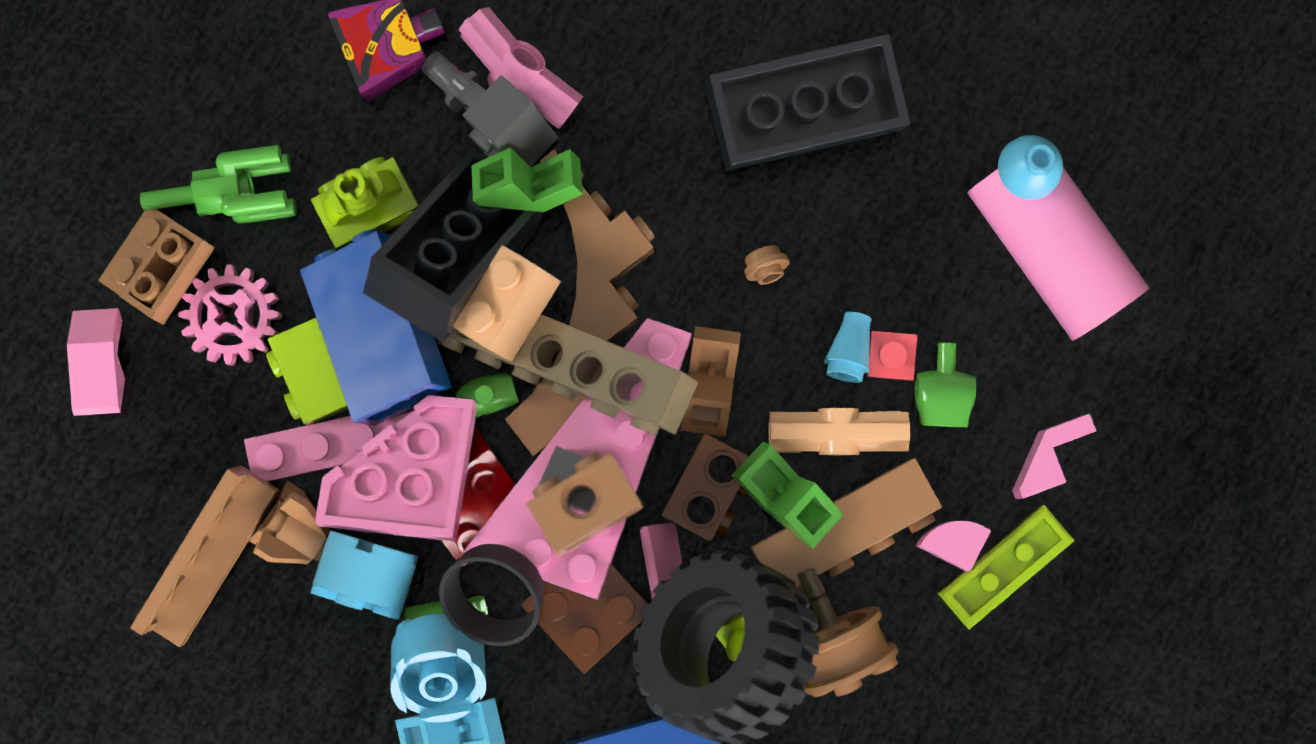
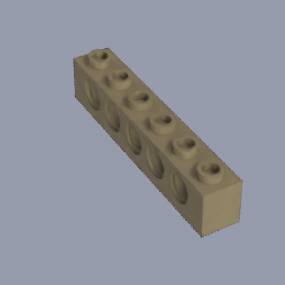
(664, 390)

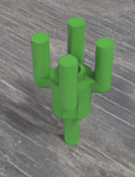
(231, 188)

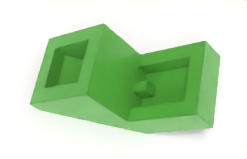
(512, 184)
(786, 496)

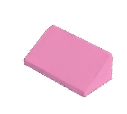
(660, 552)

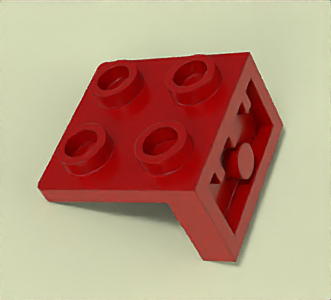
(484, 491)

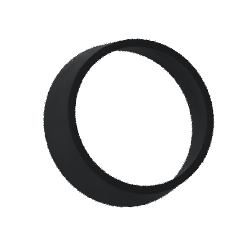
(477, 624)

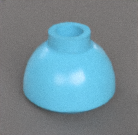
(1030, 167)

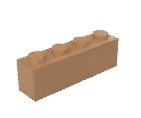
(869, 521)

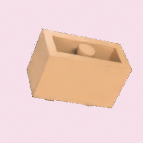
(506, 303)

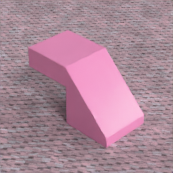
(94, 363)
(1042, 467)

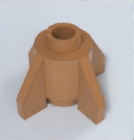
(290, 530)

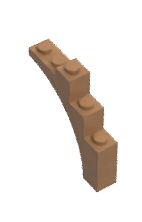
(603, 256)

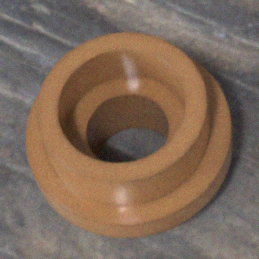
(765, 264)

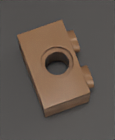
(613, 503)

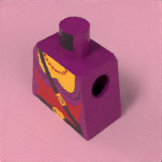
(383, 43)

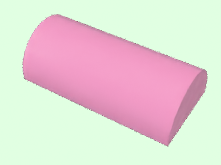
(1062, 251)

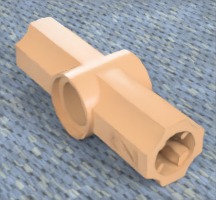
(839, 431)

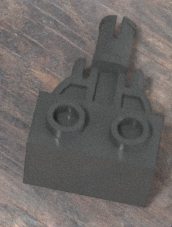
(498, 115)

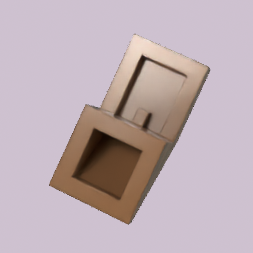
(714, 367)

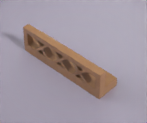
(206, 556)

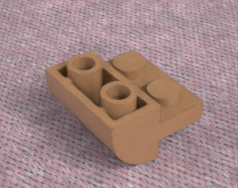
(156, 265)

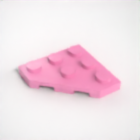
(406, 476)

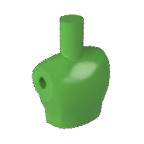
(490, 392)
(944, 394)

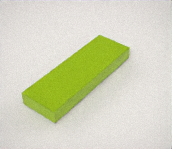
(1006, 567)

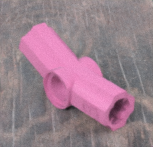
(520, 65)

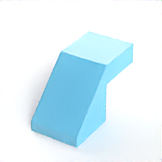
(477, 727)

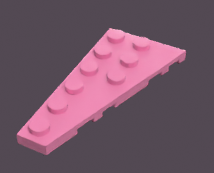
(584, 434)

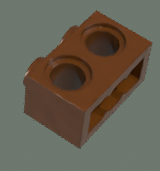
(698, 483)

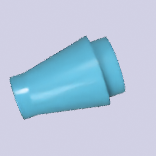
(850, 350)

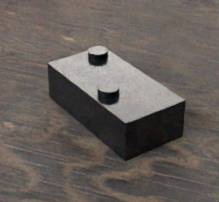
(807, 102)
(444, 251)

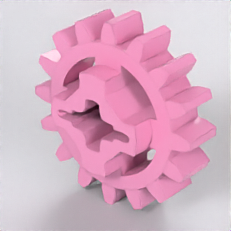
(243, 301)

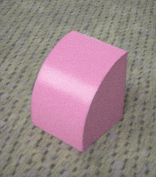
(955, 542)

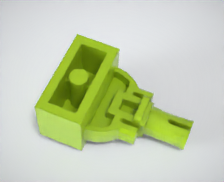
(364, 200)

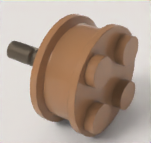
(848, 644)

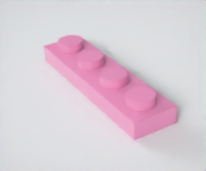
(311, 447)

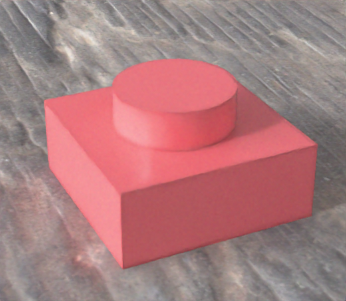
(892, 356)

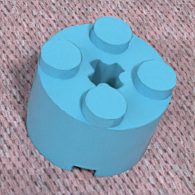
(364, 574)
(436, 669)

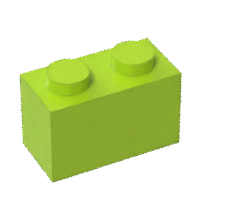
(308, 372)

